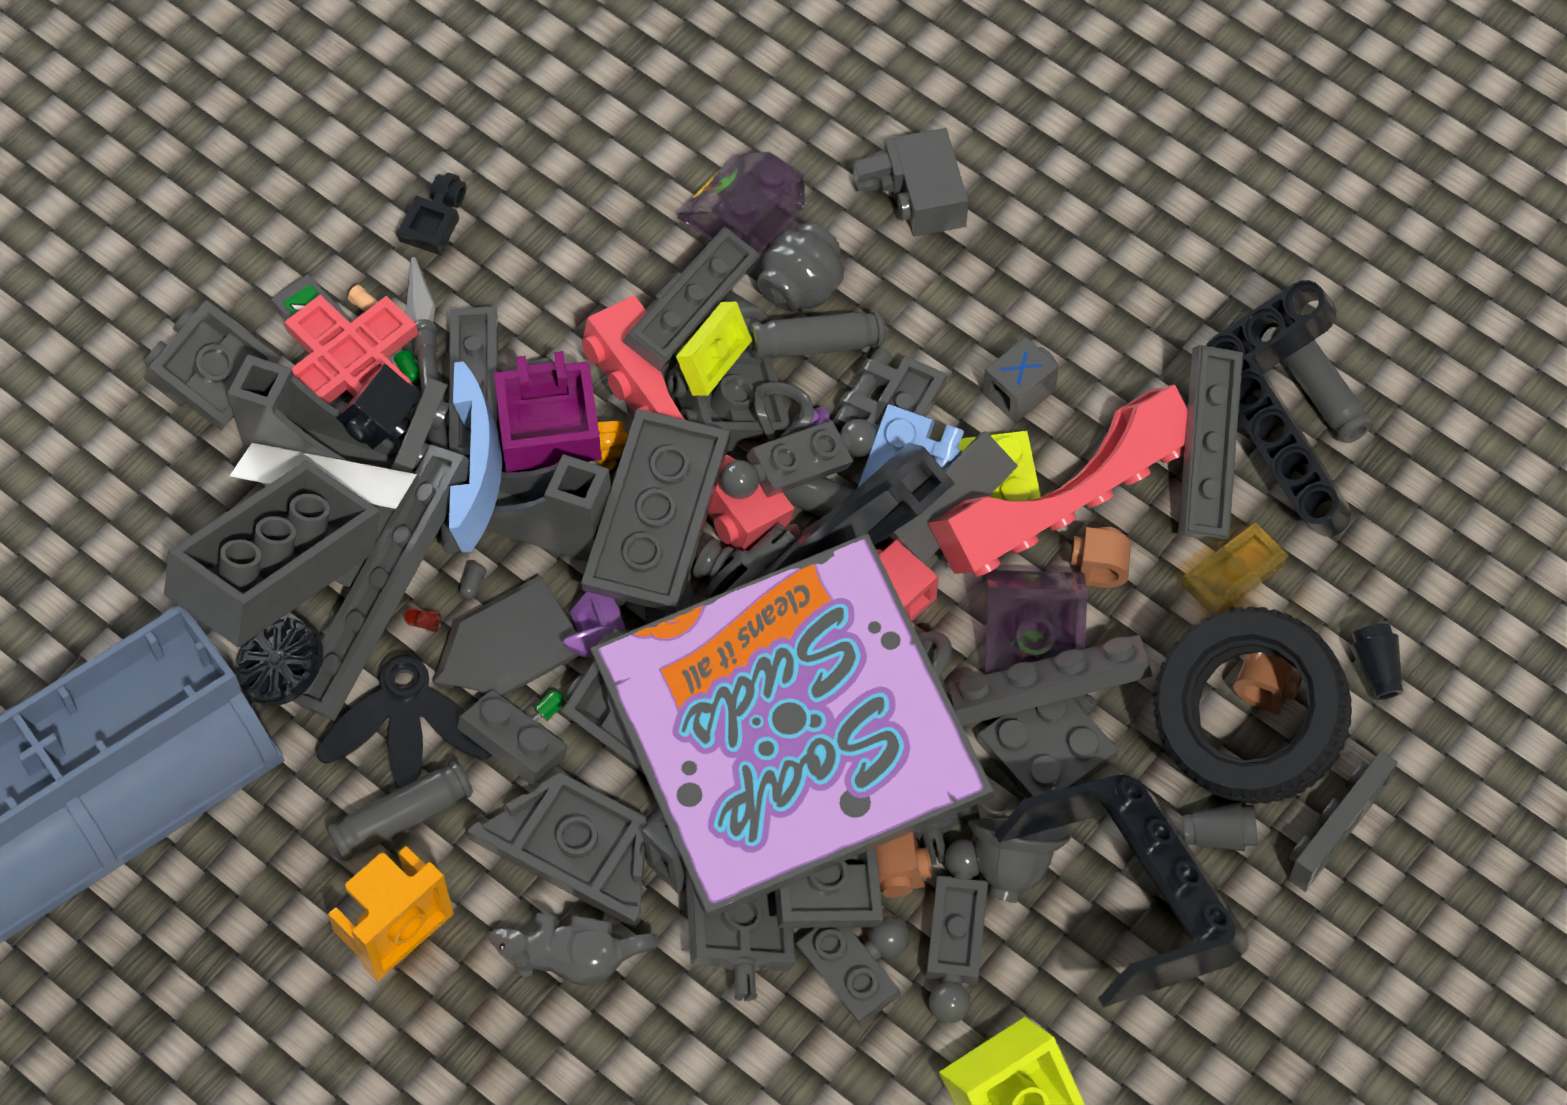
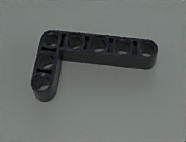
(1270, 410)

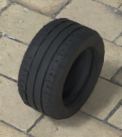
(1213, 644)

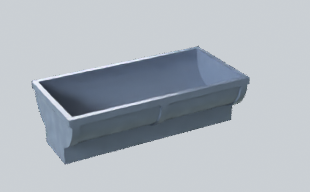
(118, 762)

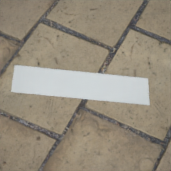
(372, 483)

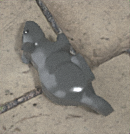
(578, 953)

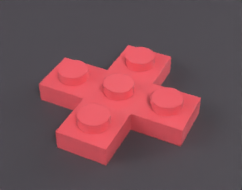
(346, 352)

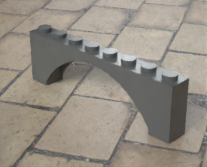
(543, 507)

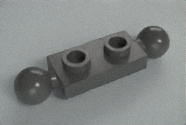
(798, 459)
(956, 933)

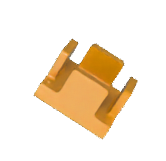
(397, 913)

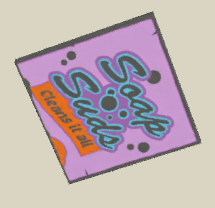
(790, 725)

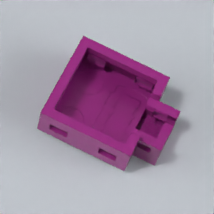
(547, 414)

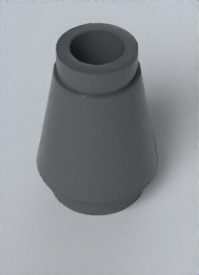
(1222, 827)

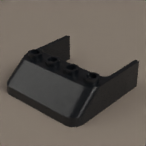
(1170, 863)

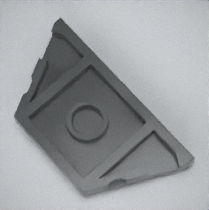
(575, 843)

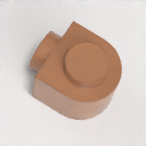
(1102, 556)
(1267, 681)
(902, 866)

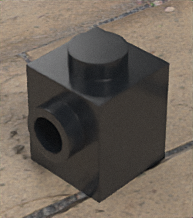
(379, 408)

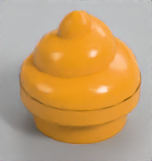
(612, 442)

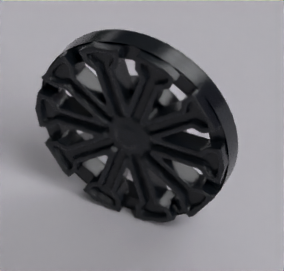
(280, 662)

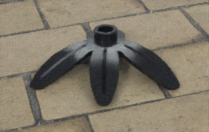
(405, 731)

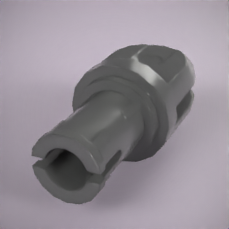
(749, 564)

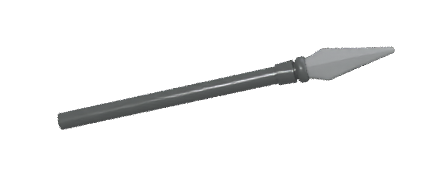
(421, 310)

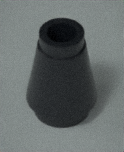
(1379, 659)

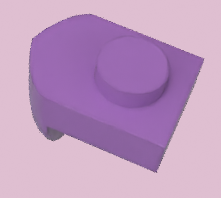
(593, 619)

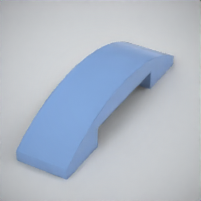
(474, 502)

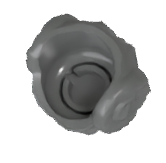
(801, 268)

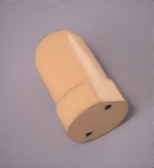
(360, 298)

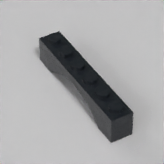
(877, 507)

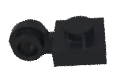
(429, 222)

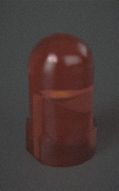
(423, 619)

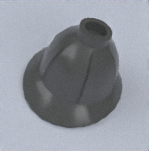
(1016, 863)

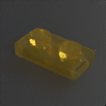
(1235, 569)

